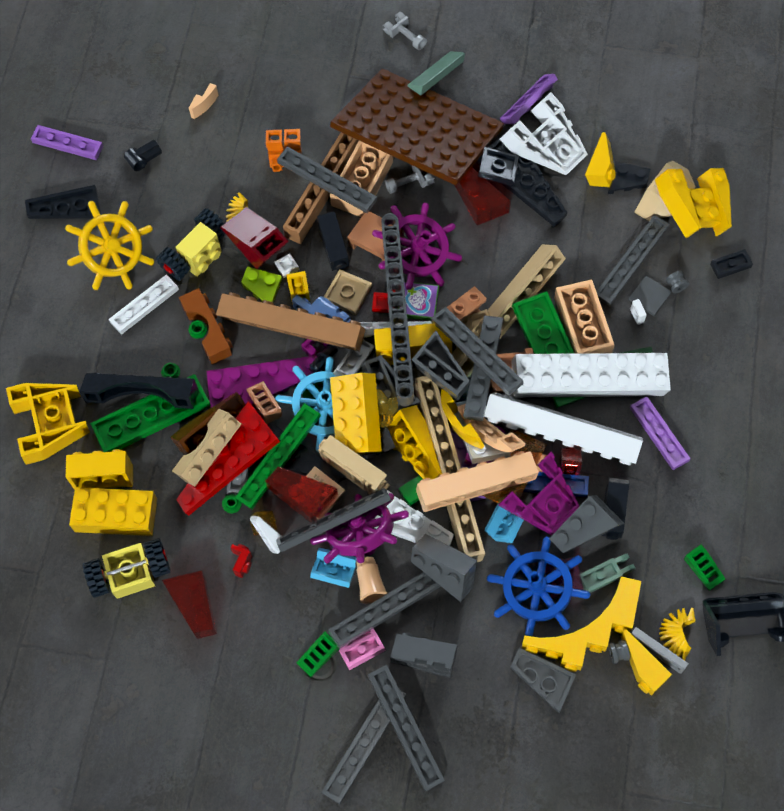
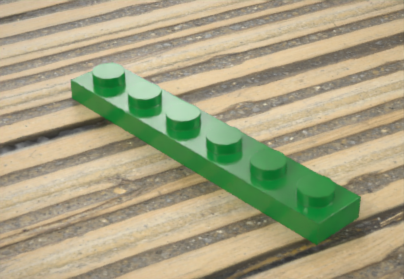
(278, 455)

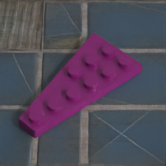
(276, 375)

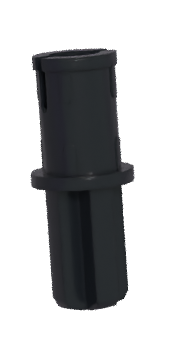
(321, 358)

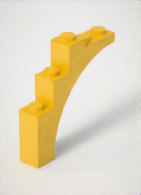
(596, 635)

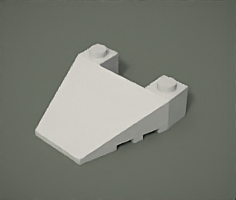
(551, 143)

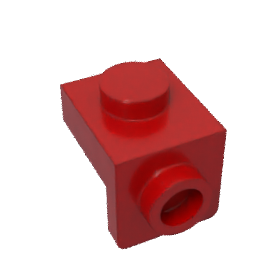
(380, 302)
(243, 562)

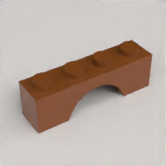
(196, 308)

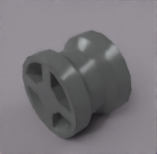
(677, 282)
(618, 652)

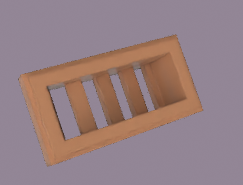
(270, 412)

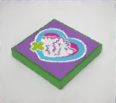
(421, 301)

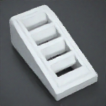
(267, 533)

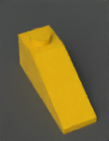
(601, 167)
(298, 285)
(646, 668)

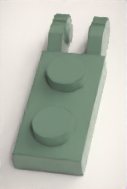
(605, 573)

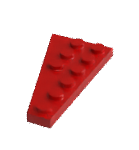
(244, 448)

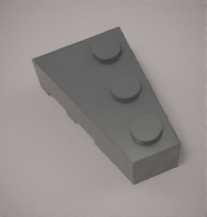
(440, 366)

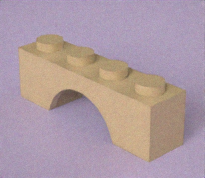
(219, 432)

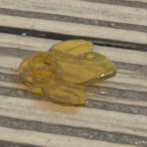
(387, 408)

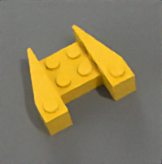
(700, 206)
(51, 416)

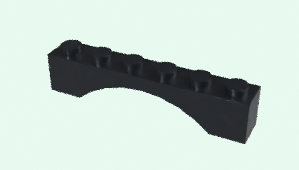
(104, 387)

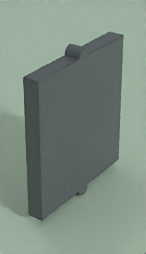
(651, 295)

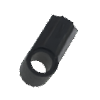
(139, 157)

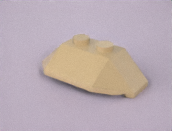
(652, 203)

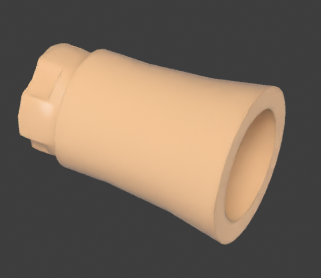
(370, 581)

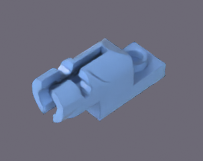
(320, 305)

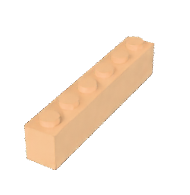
(476, 481)

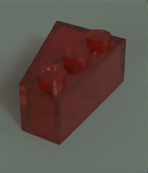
(481, 198)
(301, 492)
(193, 601)

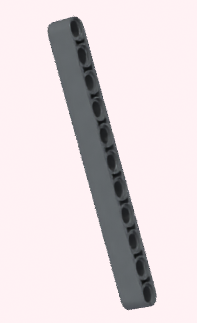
(399, 350)

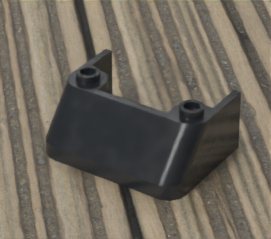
(742, 617)

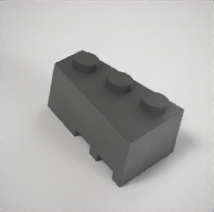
(385, 378)
(586, 523)
(445, 566)
(424, 654)

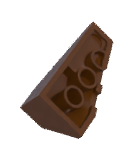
(194, 432)

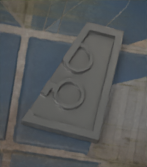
(544, 677)

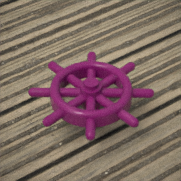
(418, 245)
(362, 531)

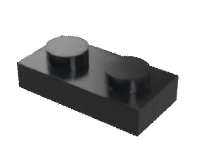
(731, 264)

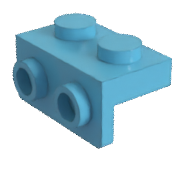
(503, 525)
(338, 571)

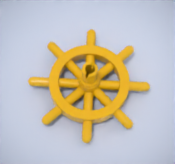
(110, 245)

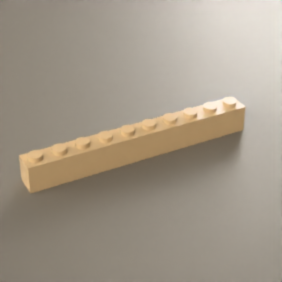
(523, 286)
(460, 513)

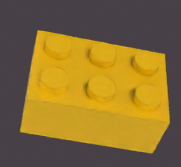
(99, 469)

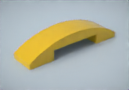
(467, 432)

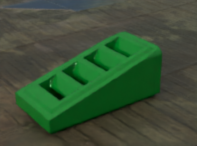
(689, 559)
(313, 650)

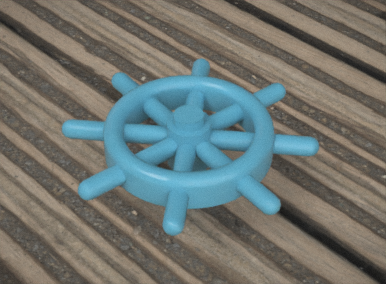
(321, 403)

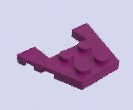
(551, 505)

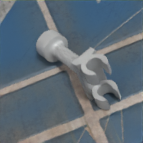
(402, 21)
(427, 180)

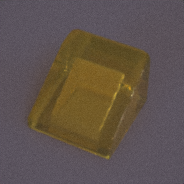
(268, 517)

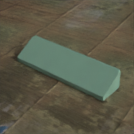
(436, 72)

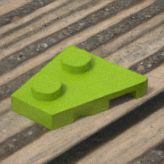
(261, 283)

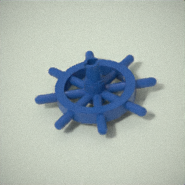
(538, 586)

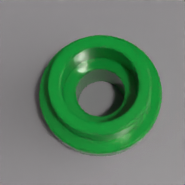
(197, 325)
(170, 367)
(231, 509)

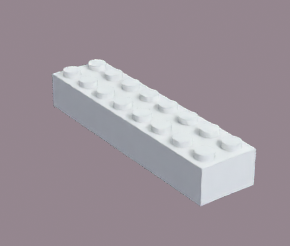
(592, 374)
(563, 427)

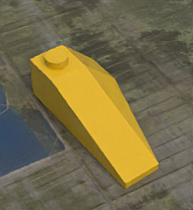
(414, 441)

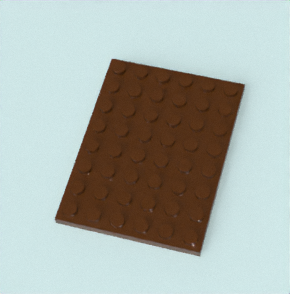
(417, 128)

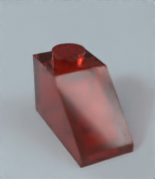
(570, 461)

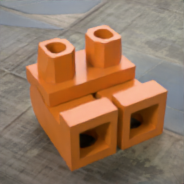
(276, 147)

